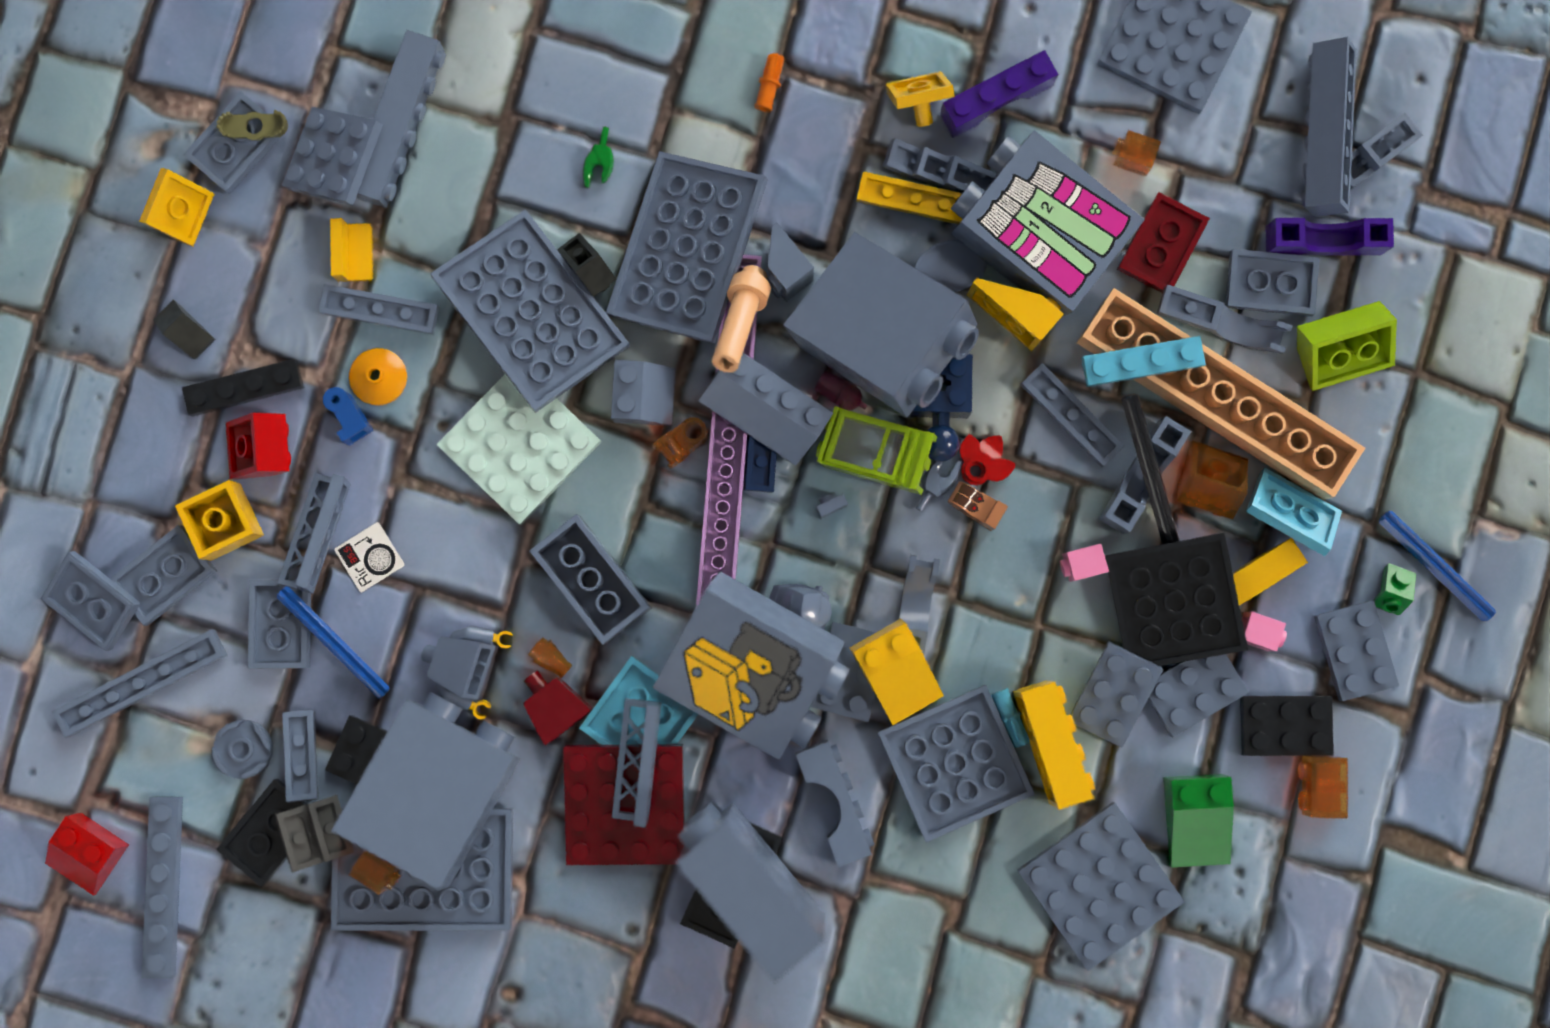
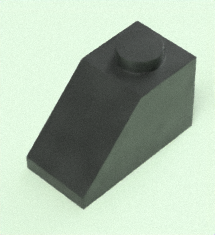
(587, 264)

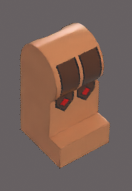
(977, 505)

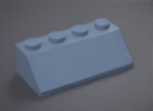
(766, 408)

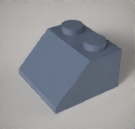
(787, 266)
(643, 393)

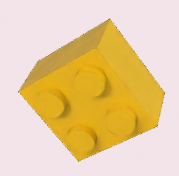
(219, 520)

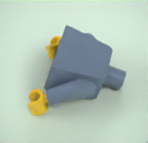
(462, 664)

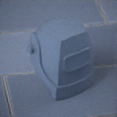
(804, 601)

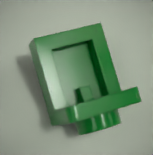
(1396, 589)

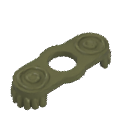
(236, 125)

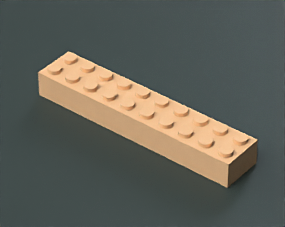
(1231, 401)

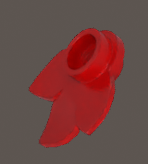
(986, 457)

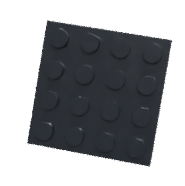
(1177, 600)

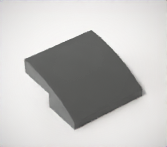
(309, 836)

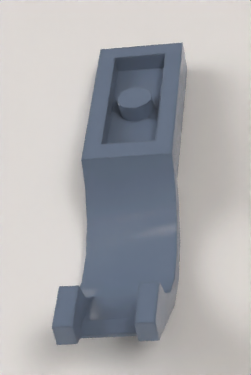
(1221, 321)
(918, 596)

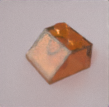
(1213, 480)

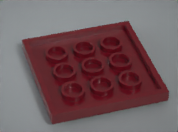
(589, 793)

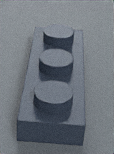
(300, 756)

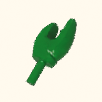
(599, 156)

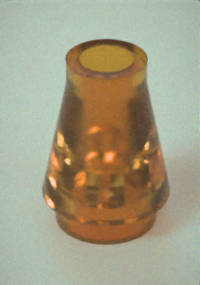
(549, 657)

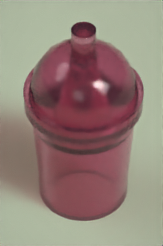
(840, 391)

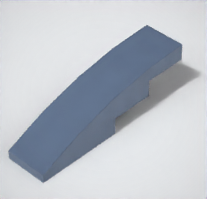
(1382, 148)
(935, 168)

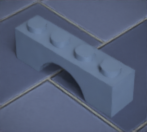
(1131, 494)
(847, 838)

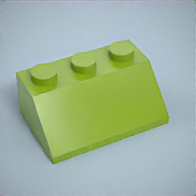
(1347, 345)

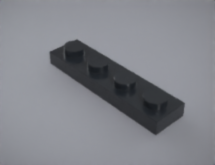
(243, 387)

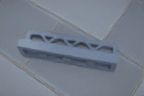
(320, 535)
(646, 765)

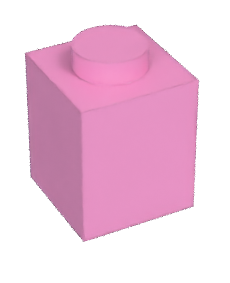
(1084, 563)
(1263, 631)

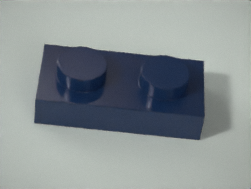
(759, 467)

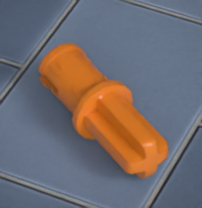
(769, 82)

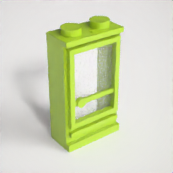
(875, 450)

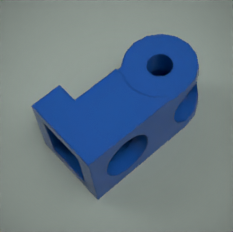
(348, 414)

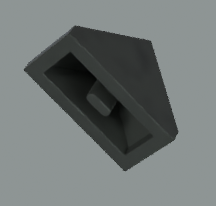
(183, 330)

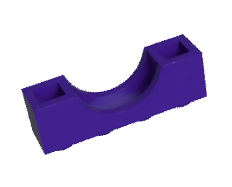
(983, 99)
(1303, 237)

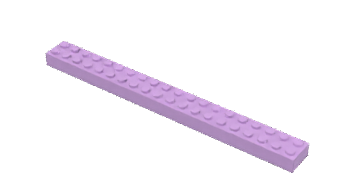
(724, 483)

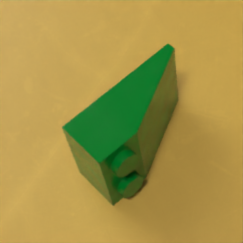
(1199, 819)

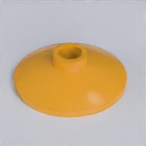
(389, 384)

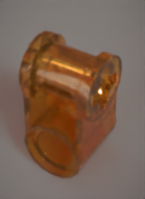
(680, 442)

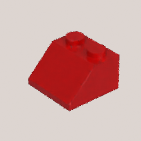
(257, 445)
(84, 852)

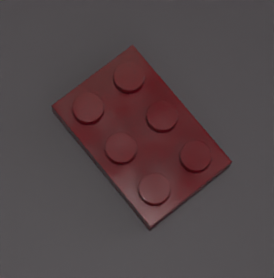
(1163, 243)

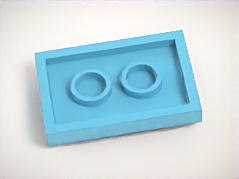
(1294, 511)

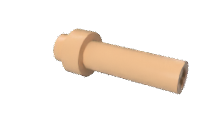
(747, 294)

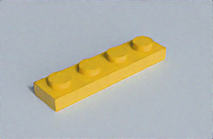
(908, 197)

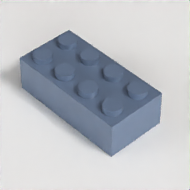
(590, 579)

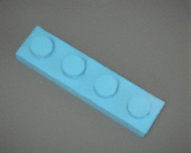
(1143, 361)

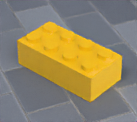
(1053, 744)

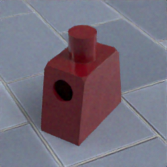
(553, 706)

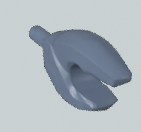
(937, 485)

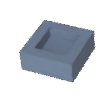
(831, 504)

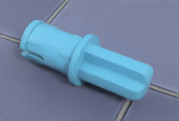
(1010, 718)

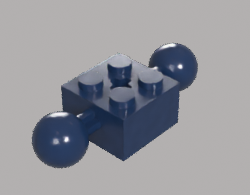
(950, 403)

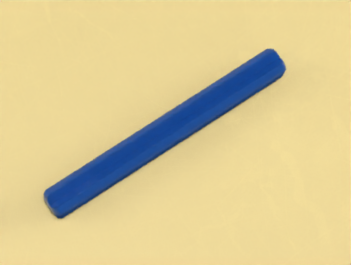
(1437, 566)
(332, 641)

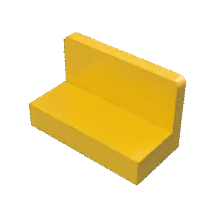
(351, 251)

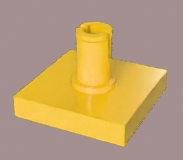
(919, 93)
(176, 207)

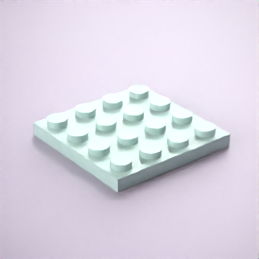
(518, 452)

